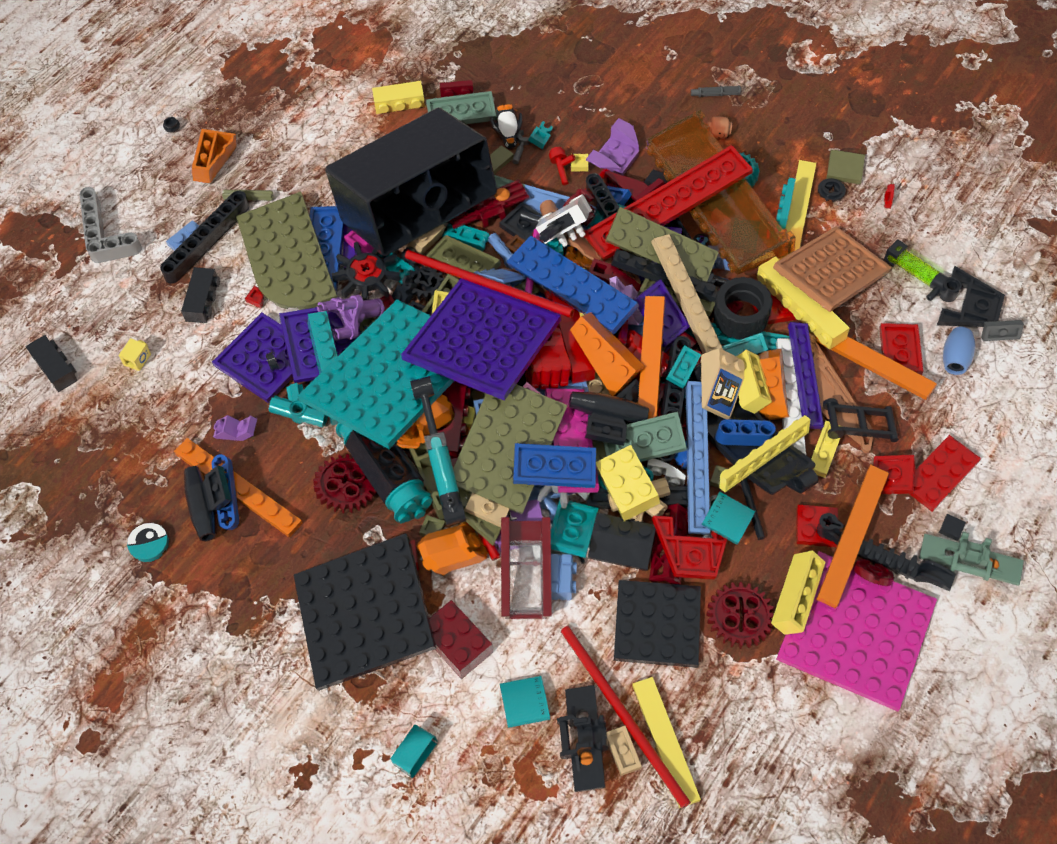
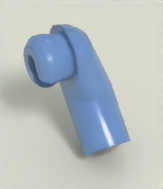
(551, 506)

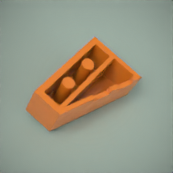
(211, 154)

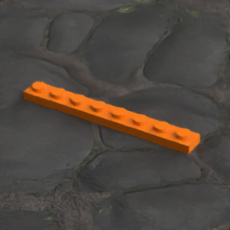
(245, 491)

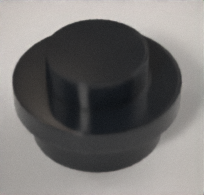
(171, 124)

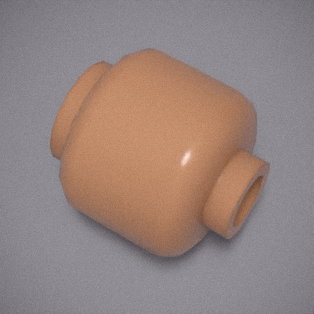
(720, 127)

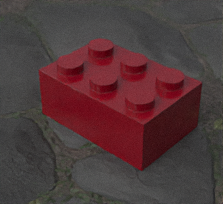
(459, 640)

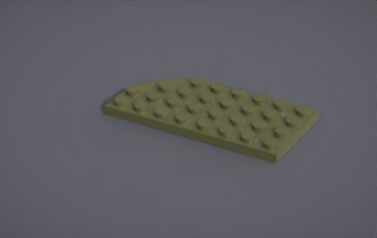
(286, 254)

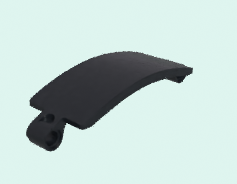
(786, 469)

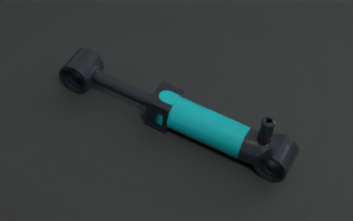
(439, 457)

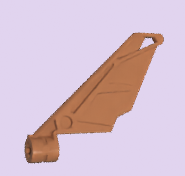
(581, 242)
(831, 386)

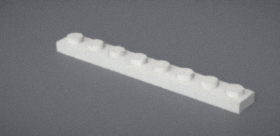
(791, 390)

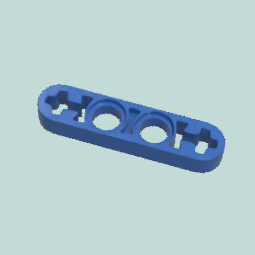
(232, 508)

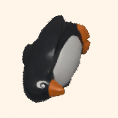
(507, 125)

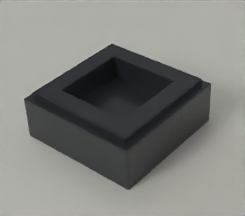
(952, 527)

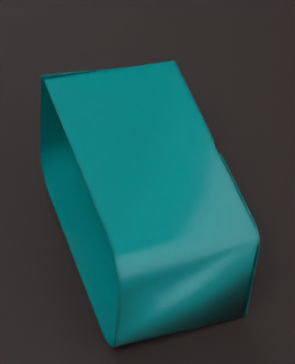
(413, 750)

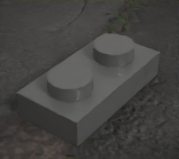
(1002, 330)

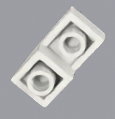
(672, 475)

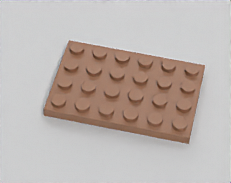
(832, 268)

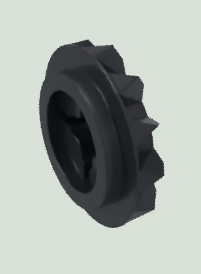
(827, 184)

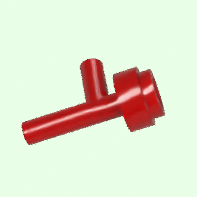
(558, 156)

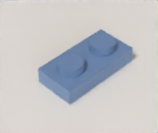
(178, 238)

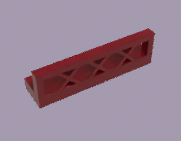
(680, 523)

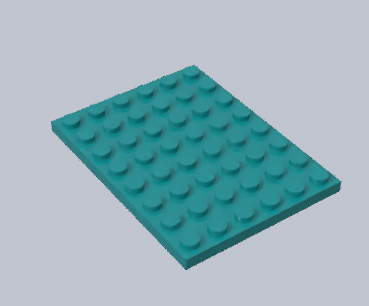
(371, 383)

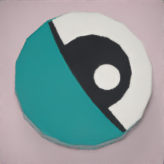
(147, 542)

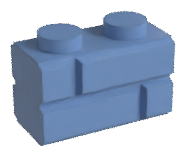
(561, 576)

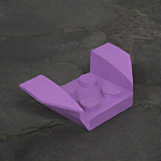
(619, 150)

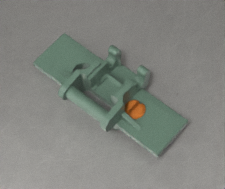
(973, 554)

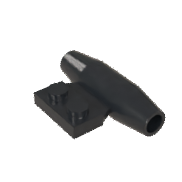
(607, 415)
(205, 497)

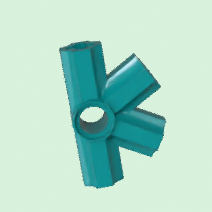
(289, 406)

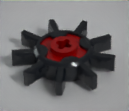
(366, 272)

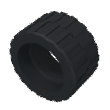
(742, 290)

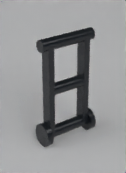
(837, 431)

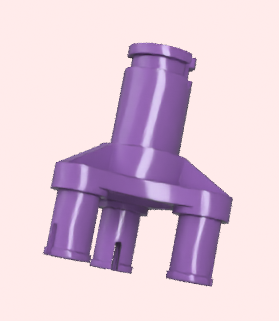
(351, 313)

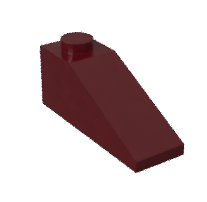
(619, 181)

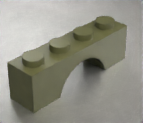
(423, 465)

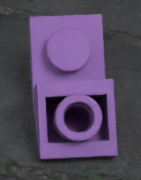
(233, 429)

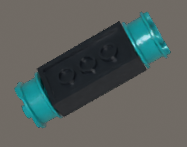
(389, 474)

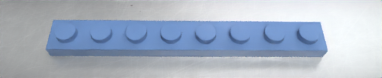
(697, 459)

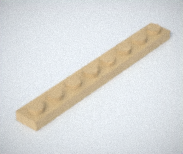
(686, 293)

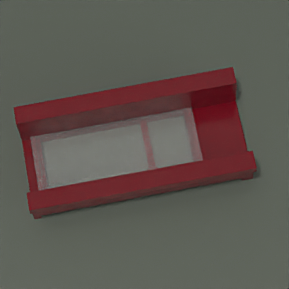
(526, 569)

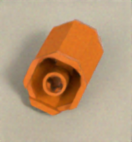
(415, 434)
(451, 549)

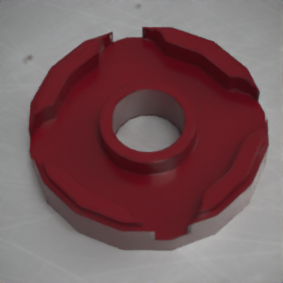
(873, 573)

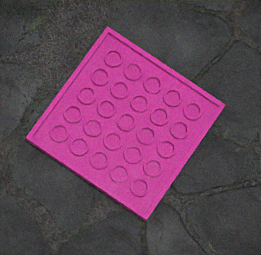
(865, 641)

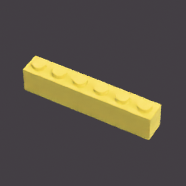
(822, 323)

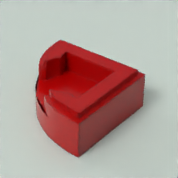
(888, 196)
(255, 297)

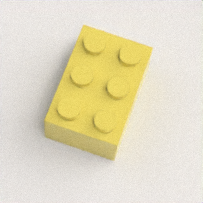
(627, 483)

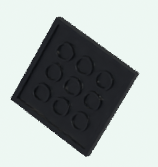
(657, 624)

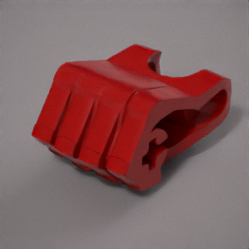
(551, 364)

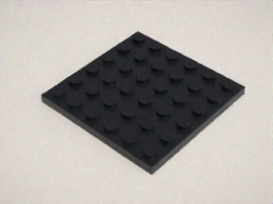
(363, 612)

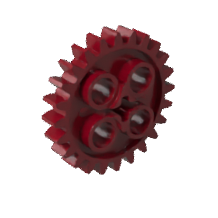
(344, 483)
(721, 613)

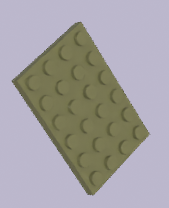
(488, 453)

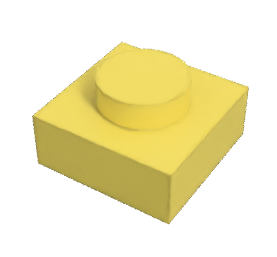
(580, 163)

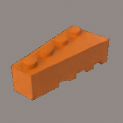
(606, 353)

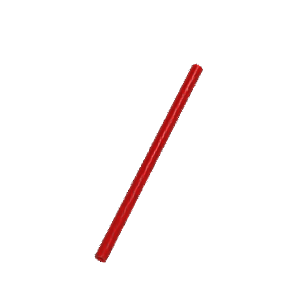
(489, 283)
(626, 718)

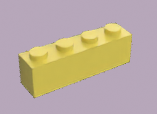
(798, 593)

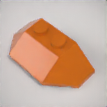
(775, 379)

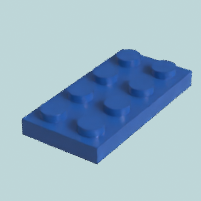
(554, 465)

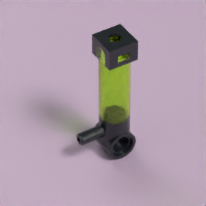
(946, 287)

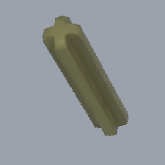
(260, 195)

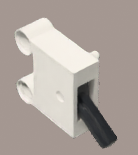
(564, 220)

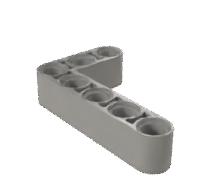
(97, 245)

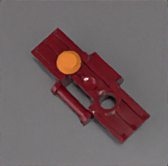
(505, 197)

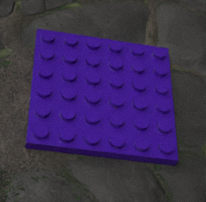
(481, 338)

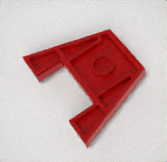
(690, 555)

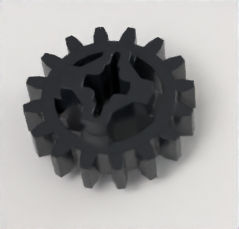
(427, 282)

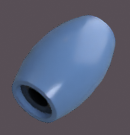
(958, 350)

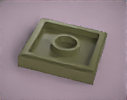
(845, 166)

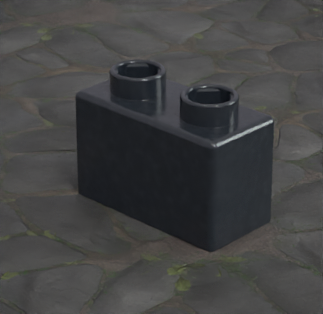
(412, 180)

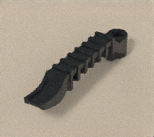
(926, 571)

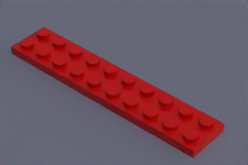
(677, 195)

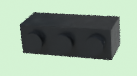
(200, 295)
(52, 363)

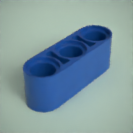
(755, 432)

